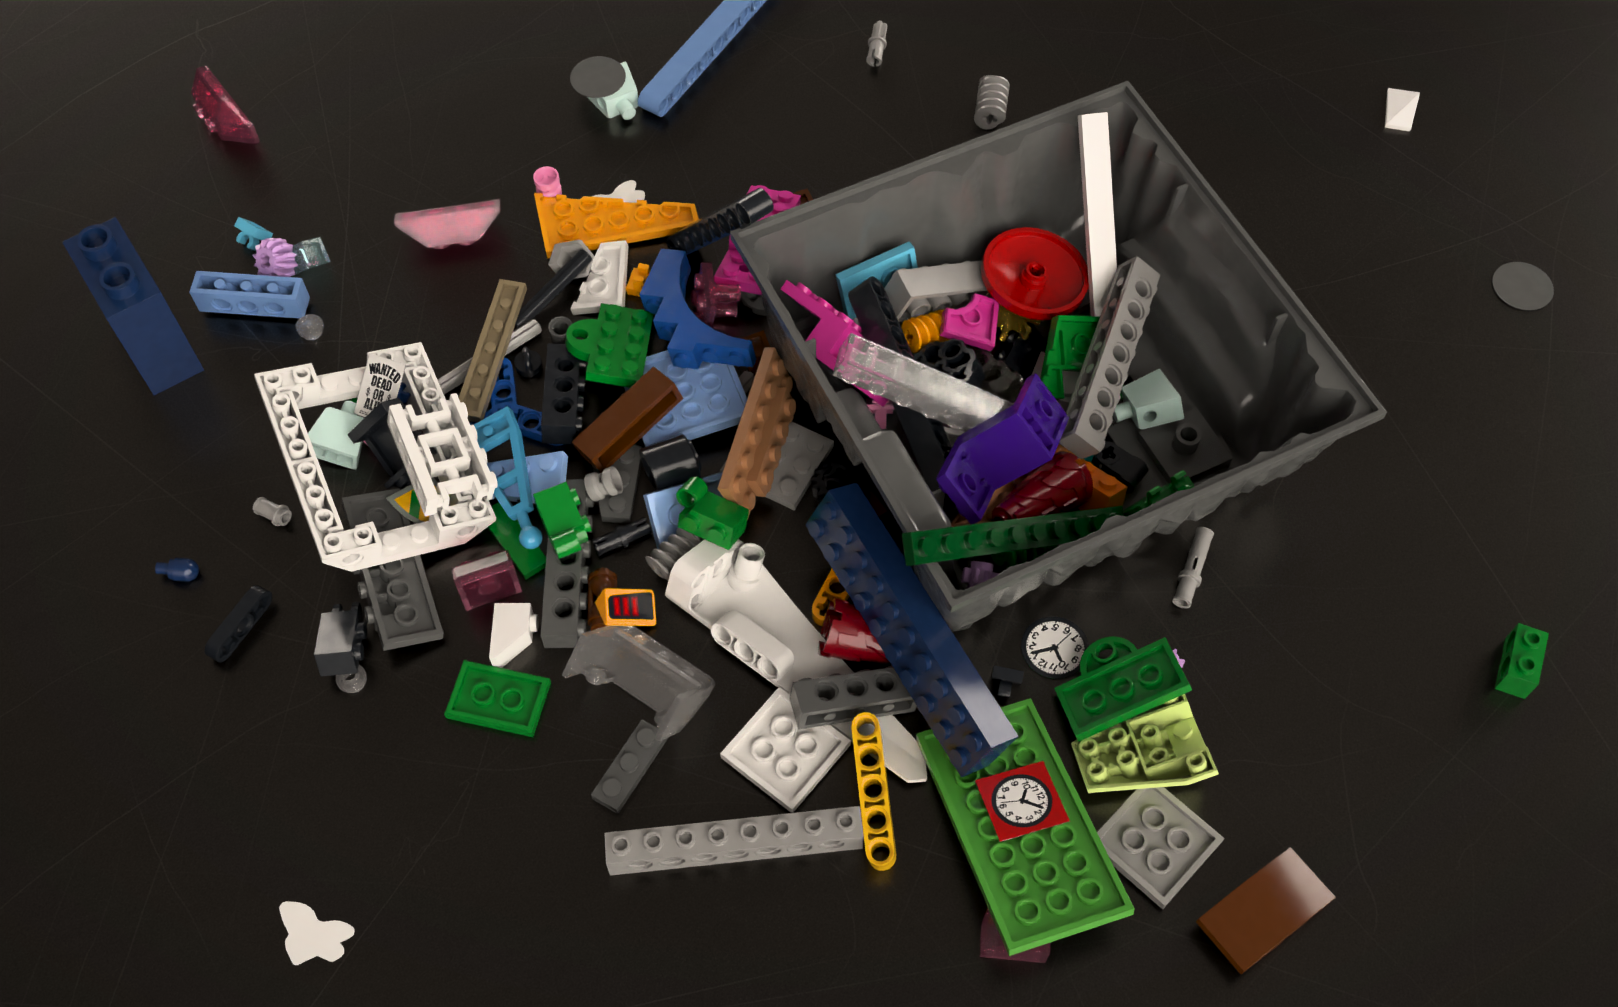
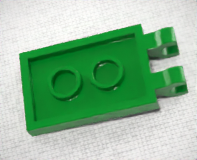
(1178, 483)

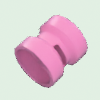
(547, 181)

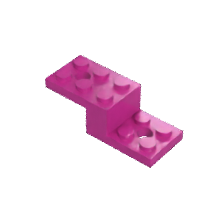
(733, 268)
(830, 331)

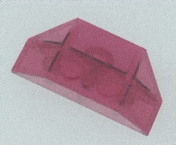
(220, 110)
(449, 224)

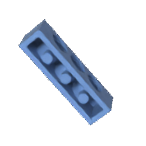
(249, 294)

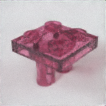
(713, 299)

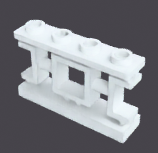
(420, 462)

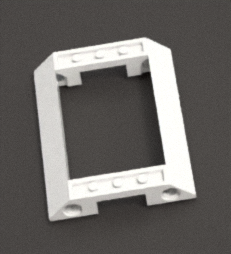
(299, 387)

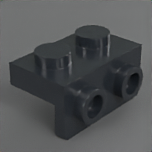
(1020, 354)

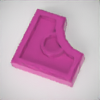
(973, 323)

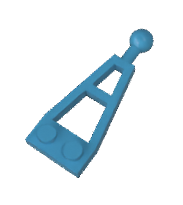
(491, 433)

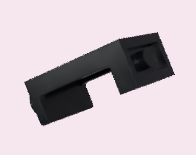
(377, 435)

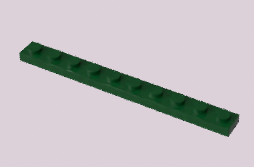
(1002, 536)

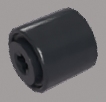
(670, 462)

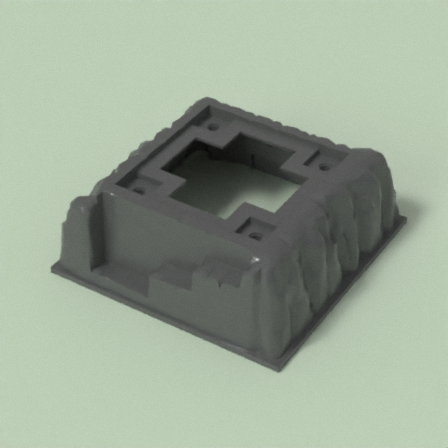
(1223, 327)

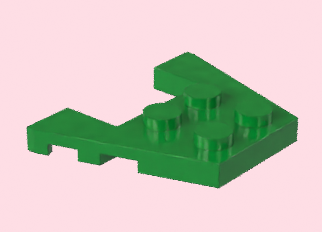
(1066, 349)

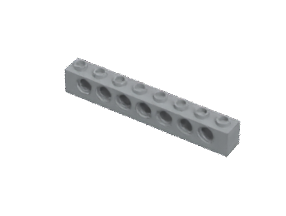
(1109, 358)
(733, 840)

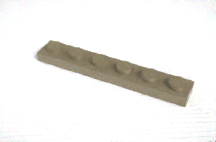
(492, 348)

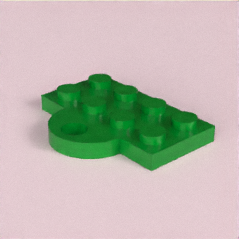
(612, 344)
(1120, 685)

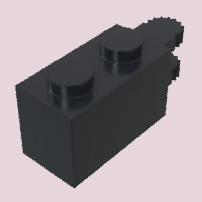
(340, 640)

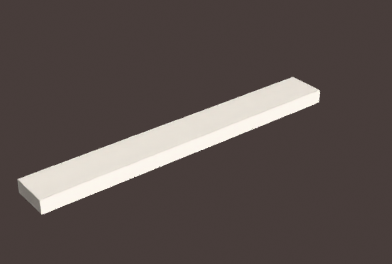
(1097, 207)

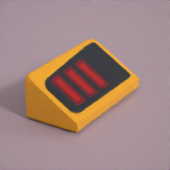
(627, 607)

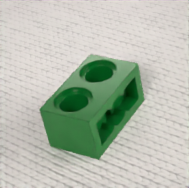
(1521, 661)

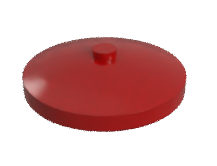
(1034, 273)

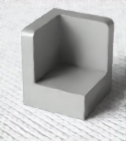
(564, 252)

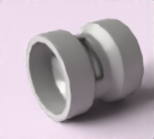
(604, 483)

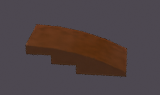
(1265, 910)

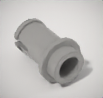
(278, 514)

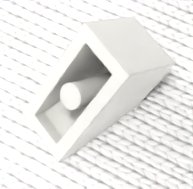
(511, 631)

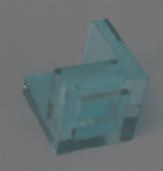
(309, 254)

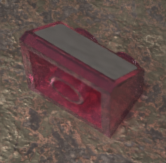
(486, 579)

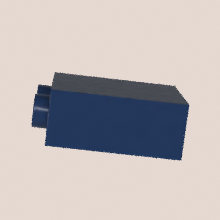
(133, 305)

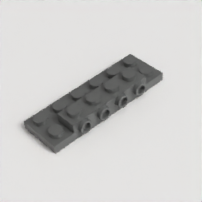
(397, 590)

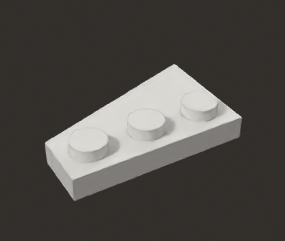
(606, 279)

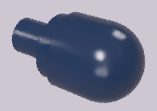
(178, 569)

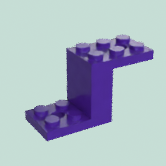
(1002, 449)

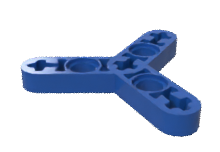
(521, 413)

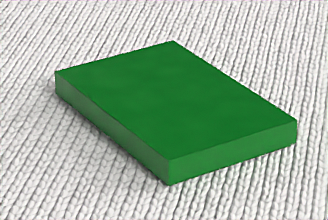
(498, 698)

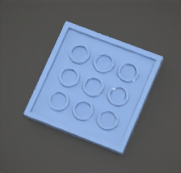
(710, 401)

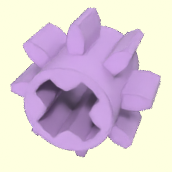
(977, 573)

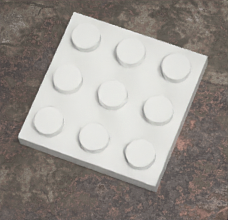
(781, 757)

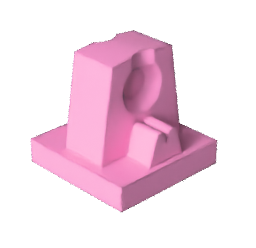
(879, 411)

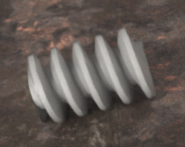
(991, 101)
(669, 552)

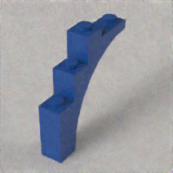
(688, 336)

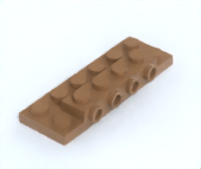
(759, 433)

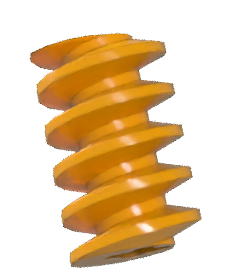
(923, 330)

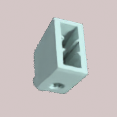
(622, 101)
(1150, 401)
(331, 438)

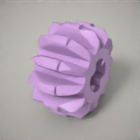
(275, 258)

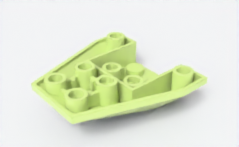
(1146, 751)

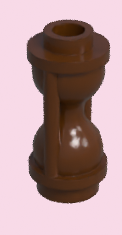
(597, 582)

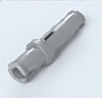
(1190, 576)

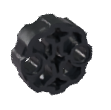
(954, 360)

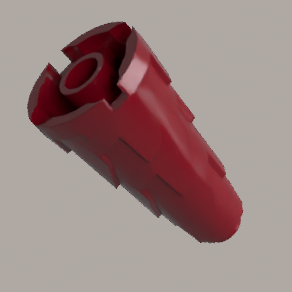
(1048, 490)
(848, 635)

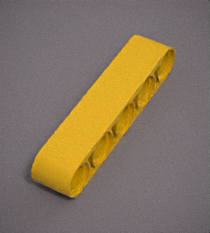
(868, 776)

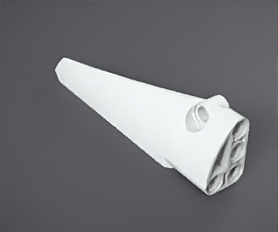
(770, 634)

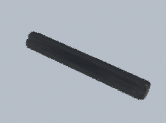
(553, 287)

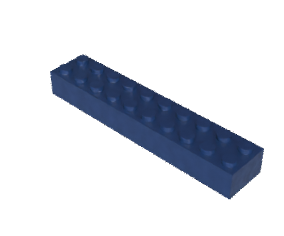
(910, 630)

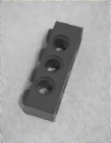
(841, 705)

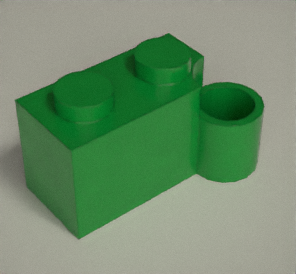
(710, 515)
(562, 519)

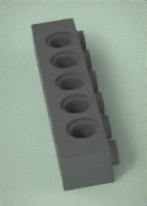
(566, 631)

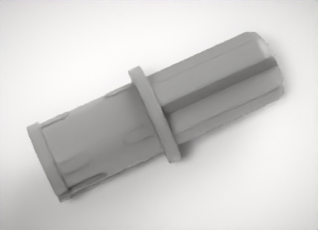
(877, 43)

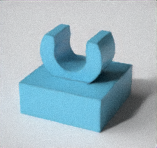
(252, 231)

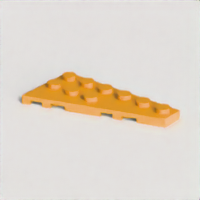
(608, 220)

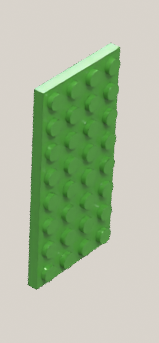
(1040, 881)

